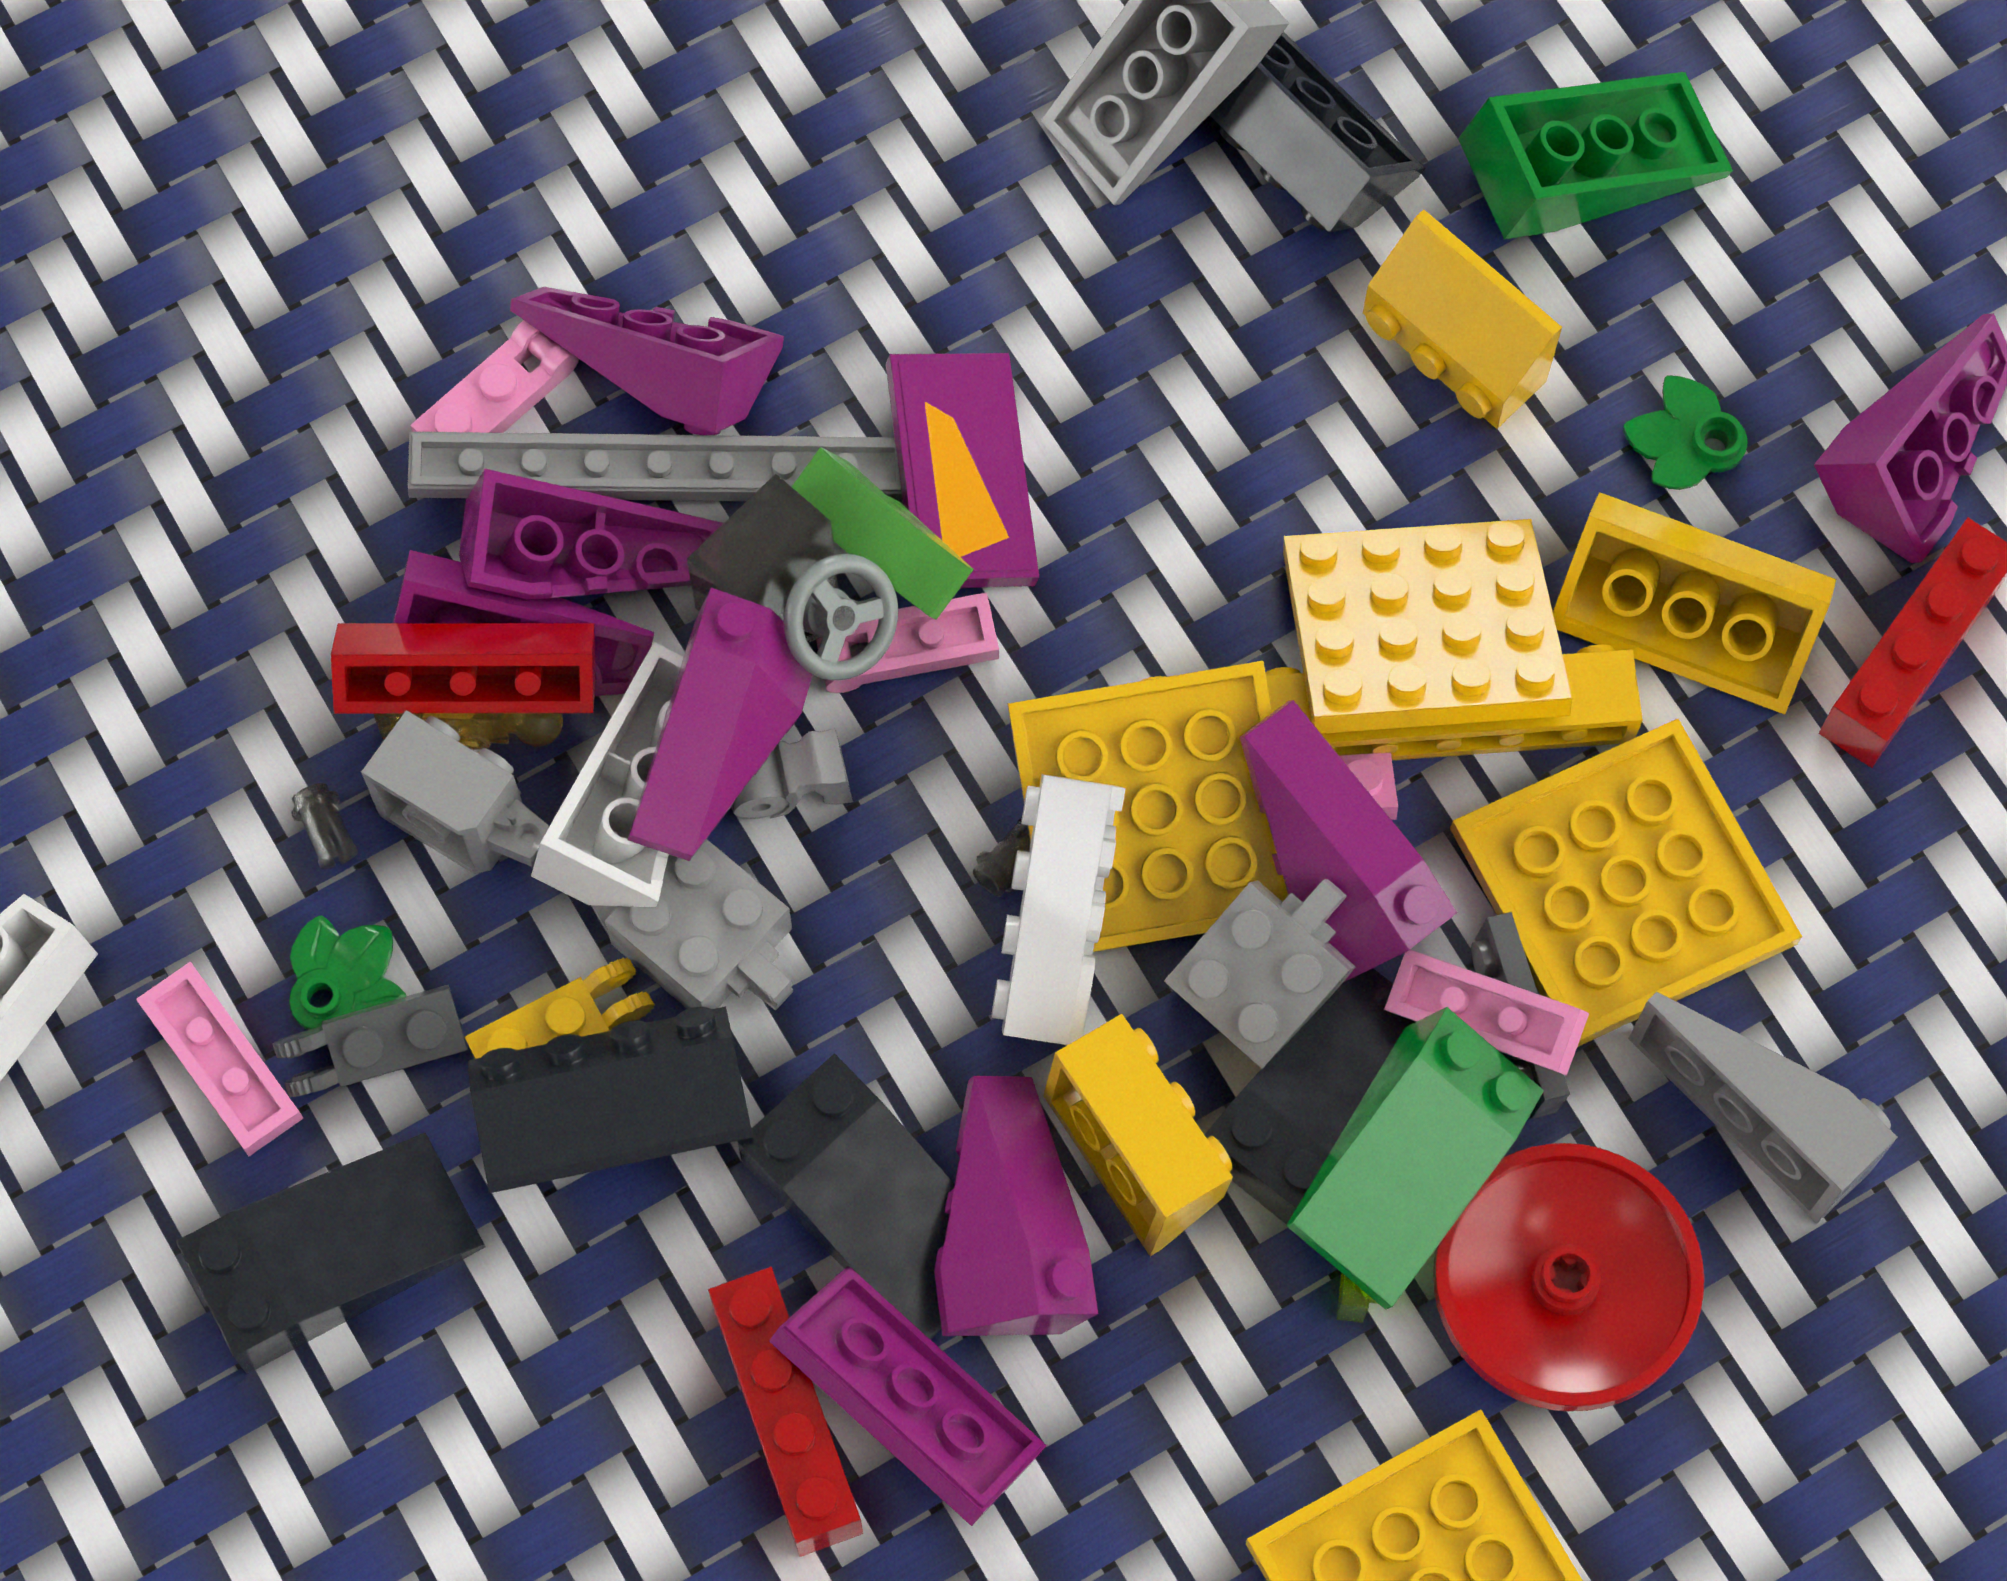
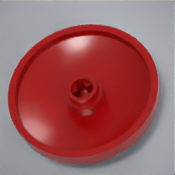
(1570, 1278)

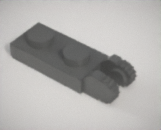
(377, 1040)

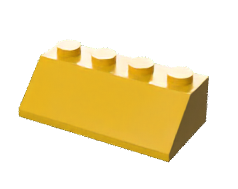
(1693, 602)

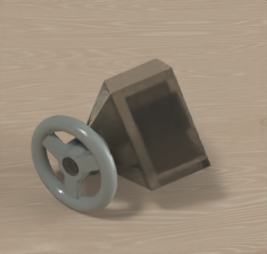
(783, 558)

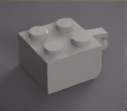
(452, 796)
(708, 933)
(1264, 967)

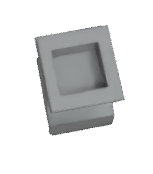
(793, 770)

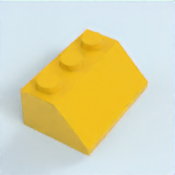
(1461, 321)
(1137, 1132)

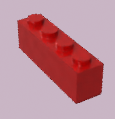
(1918, 643)
(463, 668)
(785, 1415)

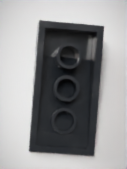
(1307, 1093)
(857, 1186)
(328, 1249)

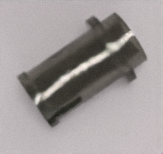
(324, 825)
(997, 866)

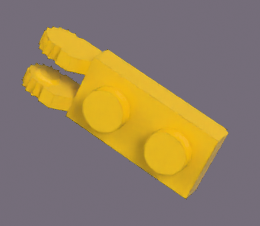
(565, 1012)

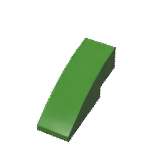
(883, 531)

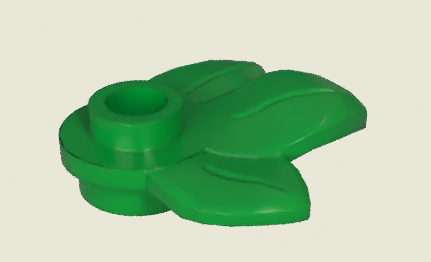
(1678, 435)
(346, 965)

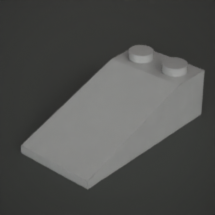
(1156, 82)
(1783, 1116)

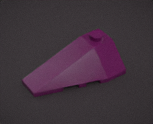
(673, 368)
(1906, 451)
(567, 542)
(438, 593)
(723, 721)
(1338, 832)
(1012, 1233)

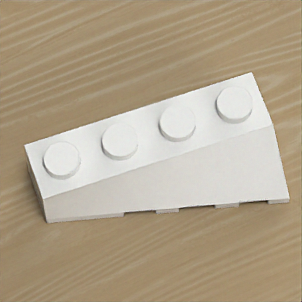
(588, 841)
(1059, 909)

